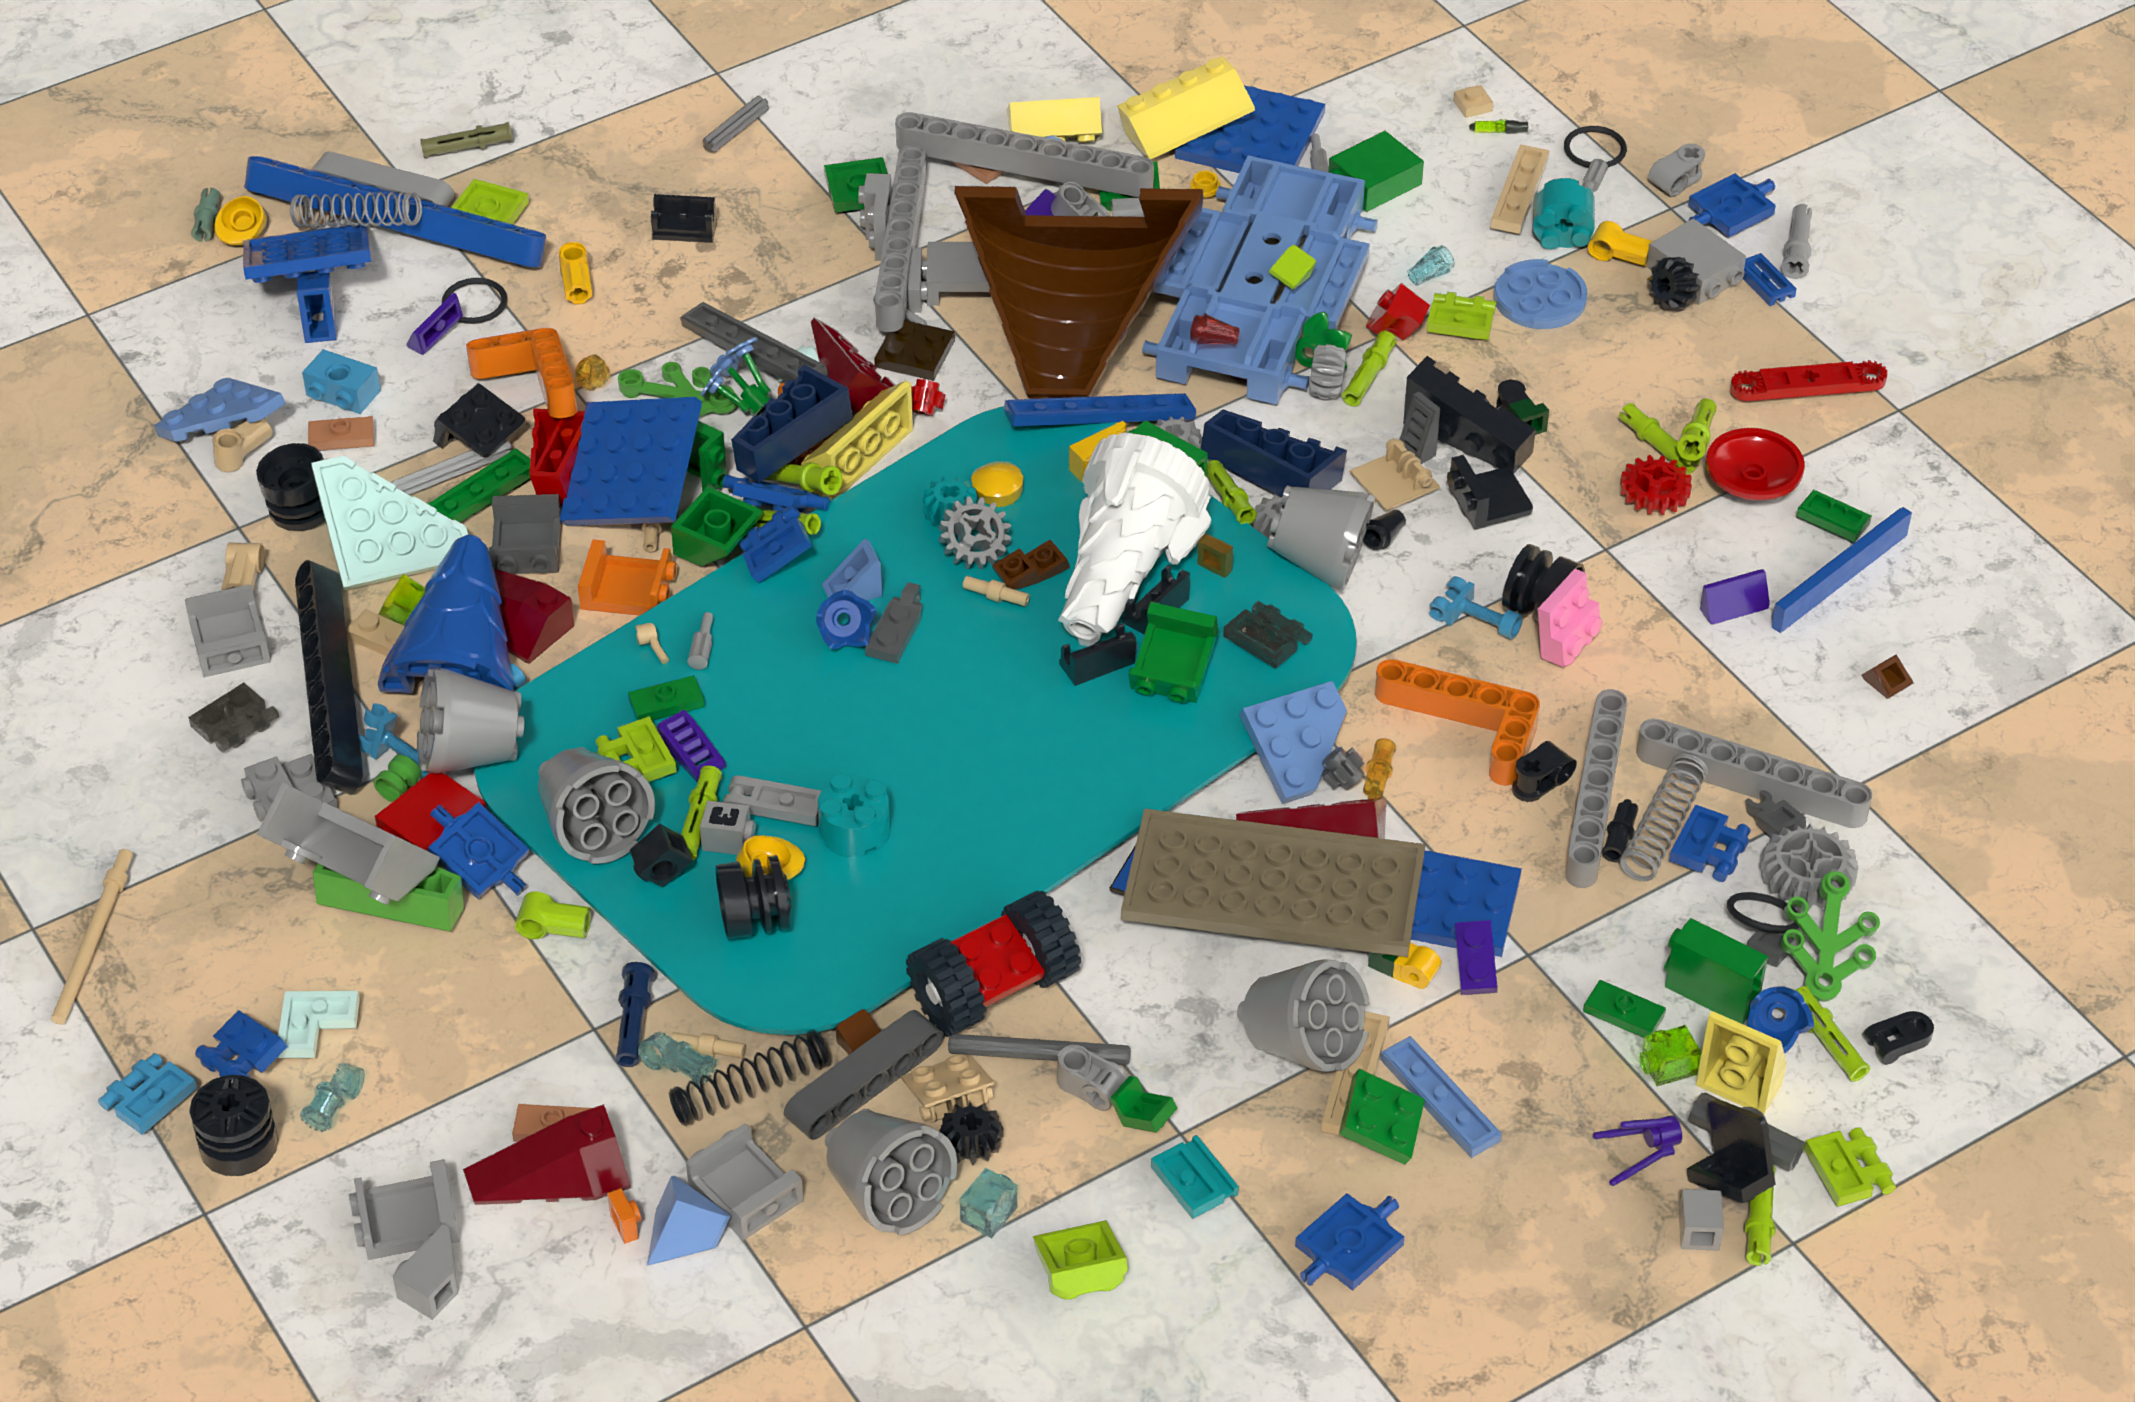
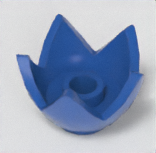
(856, 630)
(1787, 1028)

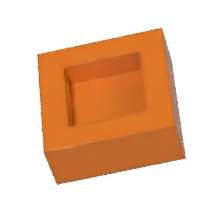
(624, 1215)

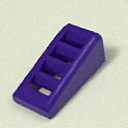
(683, 727)

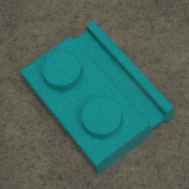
(1194, 1176)

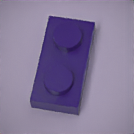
(1476, 957)

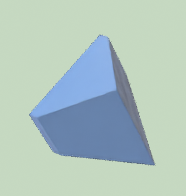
(857, 573)
(684, 1223)

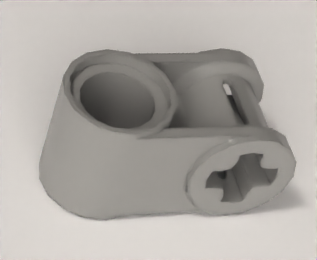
(1678, 169)
(1075, 201)
(1089, 1076)

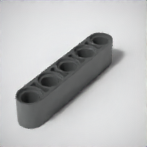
(863, 1074)

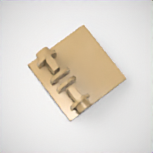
(1395, 476)
(942, 1083)

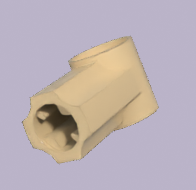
(235, 443)
(243, 564)

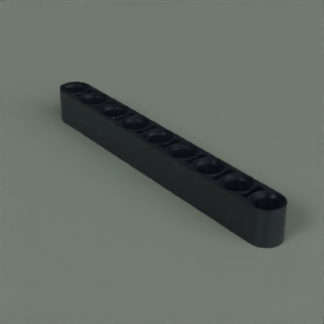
(328, 678)

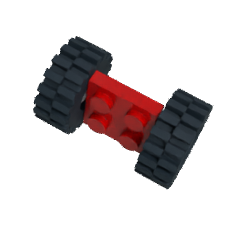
(992, 962)

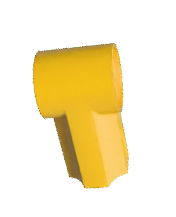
(1612, 241)
(575, 272)

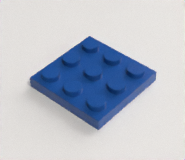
(1463, 891)

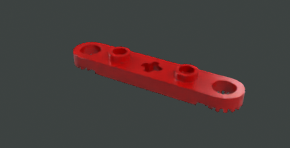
(1793, 382)

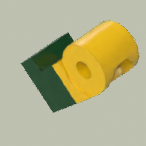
(1416, 969)

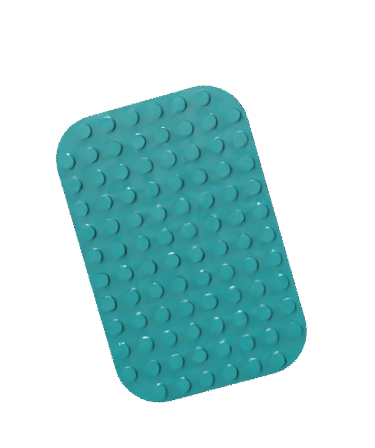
(981, 738)

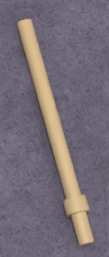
(113, 884)

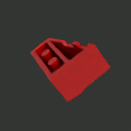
(554, 452)

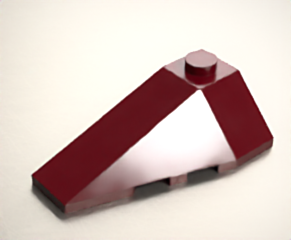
(848, 366)
(532, 614)
(1351, 817)
(561, 1161)

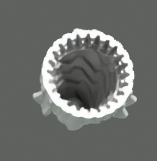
(1137, 505)

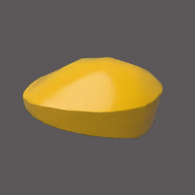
(240, 220)
(998, 483)
(760, 847)

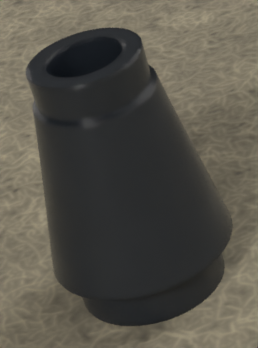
(1383, 529)

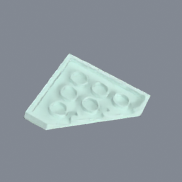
(377, 527)

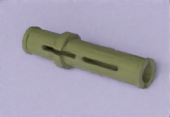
(466, 139)

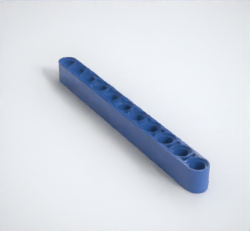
(436, 222)

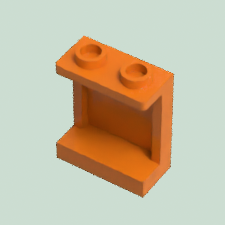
(623, 582)

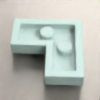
(314, 1010)

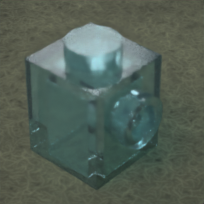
(988, 1202)

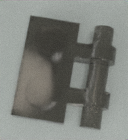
(1264, 640)
(233, 718)

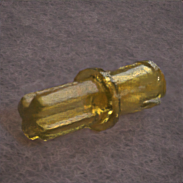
(1379, 768)

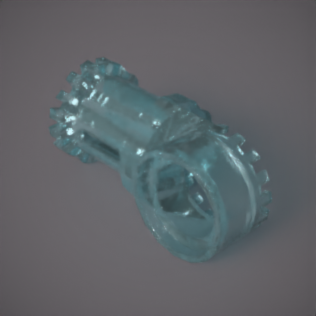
(675, 1057)
(330, 1096)

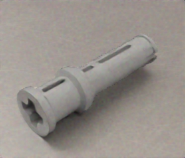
(1797, 249)

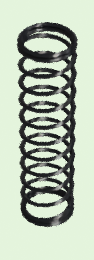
(676, 1096)

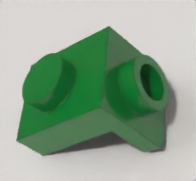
(1141, 1109)

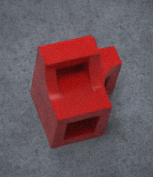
(1398, 312)

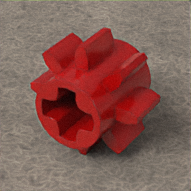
(926, 397)

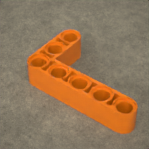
(525, 352)
(1466, 701)

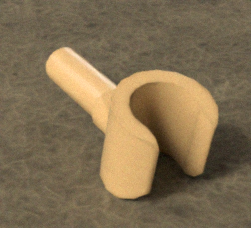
(647, 634)

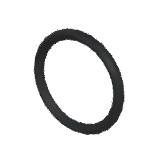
(1617, 136)
(470, 320)
(1756, 924)

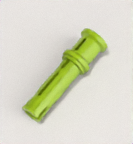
(1697, 432)
(810, 477)

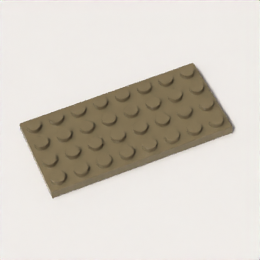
(1274, 882)

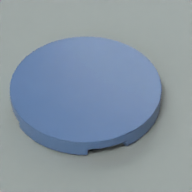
(1540, 294)

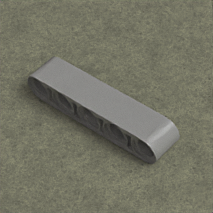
(385, 177)

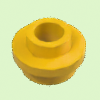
(1207, 181)

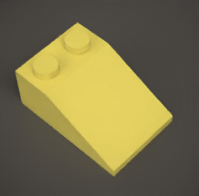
(1740, 1063)

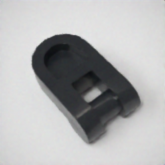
(1912, 1032)

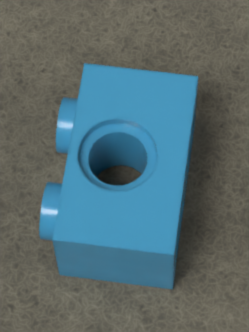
(341, 381)

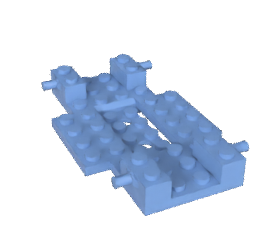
(1278, 204)

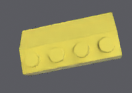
(1185, 108)
(867, 436)

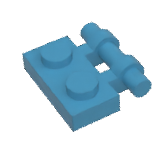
(154, 1098)

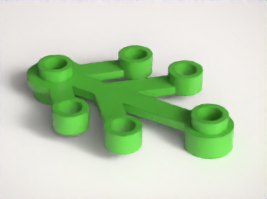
(632, 385)
(1827, 940)

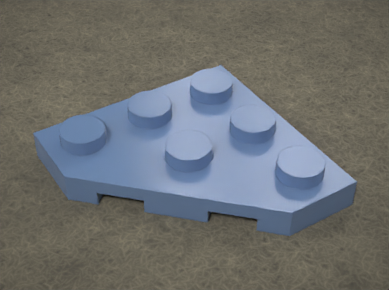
(219, 406)
(1295, 737)

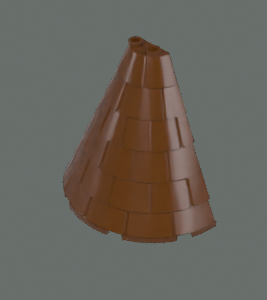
(1072, 281)

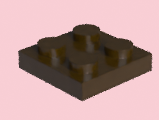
(915, 350)

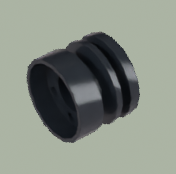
(290, 486)
(1535, 579)
(752, 897)
(234, 1125)

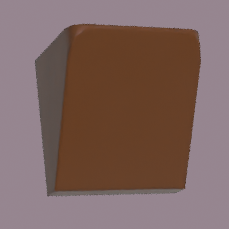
(1888, 677)
(856, 1031)

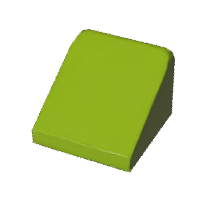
(1293, 267)

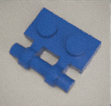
(775, 543)
(1699, 840)
(246, 1039)

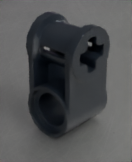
(1542, 771)

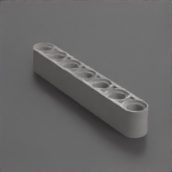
(1751, 771)
(1596, 789)

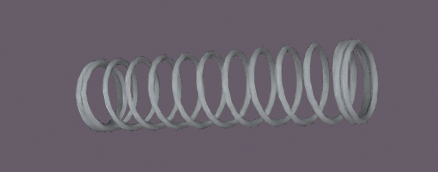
(308, 210)
(1629, 852)

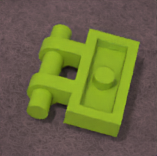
(1461, 316)
(643, 746)
(1840, 1169)

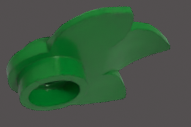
(1316, 333)

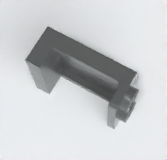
(526, 533)

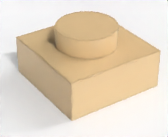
(1473, 101)

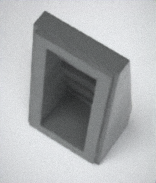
(1421, 432)

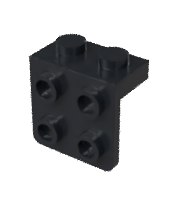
(478, 421)
(1487, 495)
(1741, 1154)

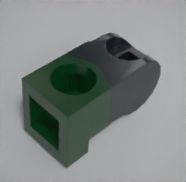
(1514, 399)

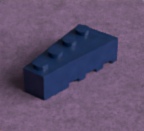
(791, 423)
(1270, 455)

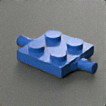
(1733, 204)
(774, 494)
(478, 850)
(1349, 1241)

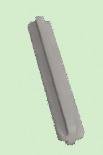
(447, 470)

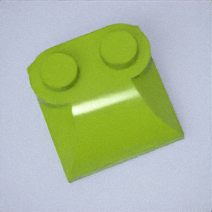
(1081, 1259)

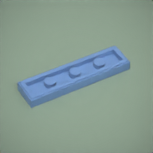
(1442, 1096)

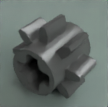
(1343, 768)

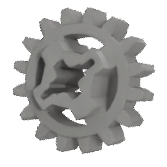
(962, 525)

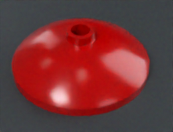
(1755, 463)

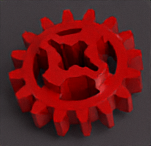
(1656, 484)

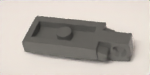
(896, 626)

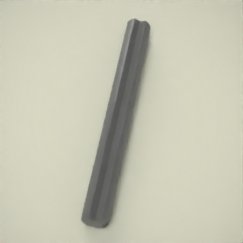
(1031, 1048)

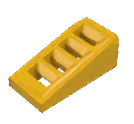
(1082, 451)

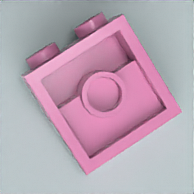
(1568, 620)

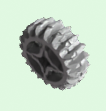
(1801, 858)

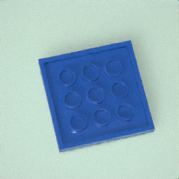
(1275, 131)
(305, 251)
(631, 461)

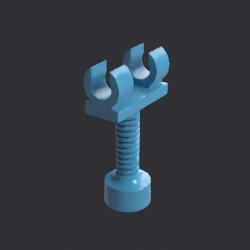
(1462, 596)
(380, 741)

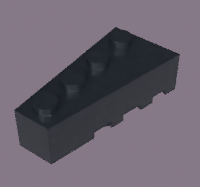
(1470, 420)

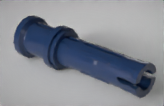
(634, 1000)

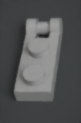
(775, 799)

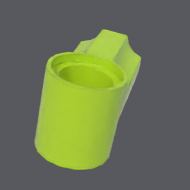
(542, 915)

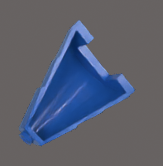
(453, 624)

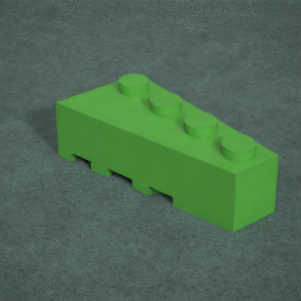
(432, 903)

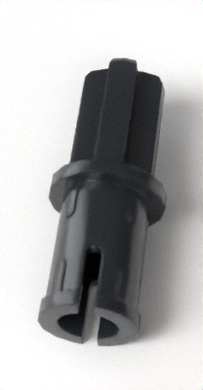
(1620, 831)

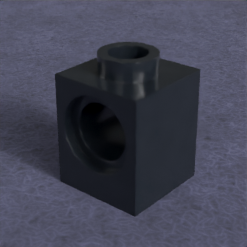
(660, 855)

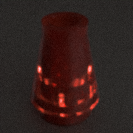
(1212, 331)

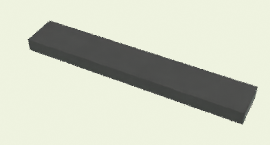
(729, 332)

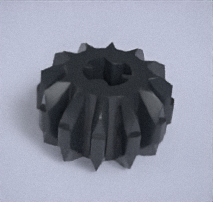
(1673, 283)
(973, 1131)

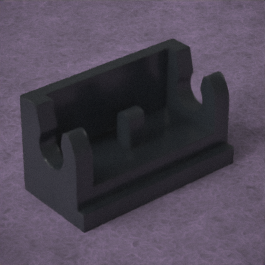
(683, 218)
(1166, 592)
(1100, 657)

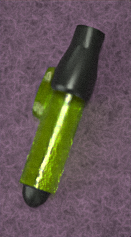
(1499, 126)

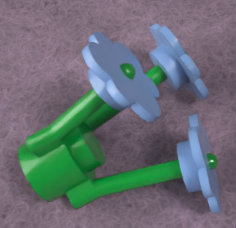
(753, 397)

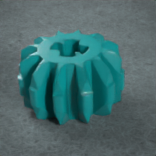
(942, 497)

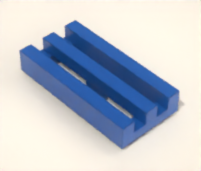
(1761, 283)

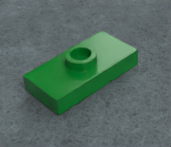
(1834, 515)
(666, 698)
(1624, 1009)

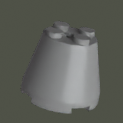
(1322, 531)
(466, 722)
(594, 804)
(1308, 1014)
(891, 1169)

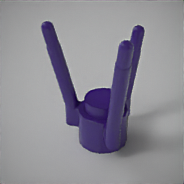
(1658, 1133)

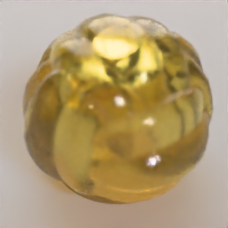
(592, 372)

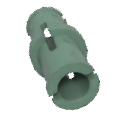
(205, 214)

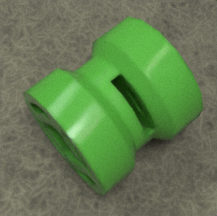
(396, 780)

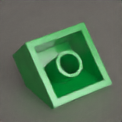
(712, 527)

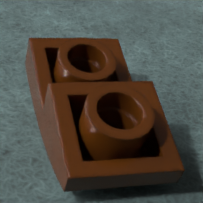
(1027, 569)

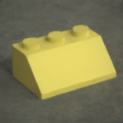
(1057, 117)

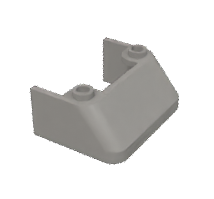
(345, 845)

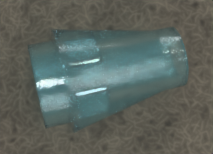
(1431, 265)

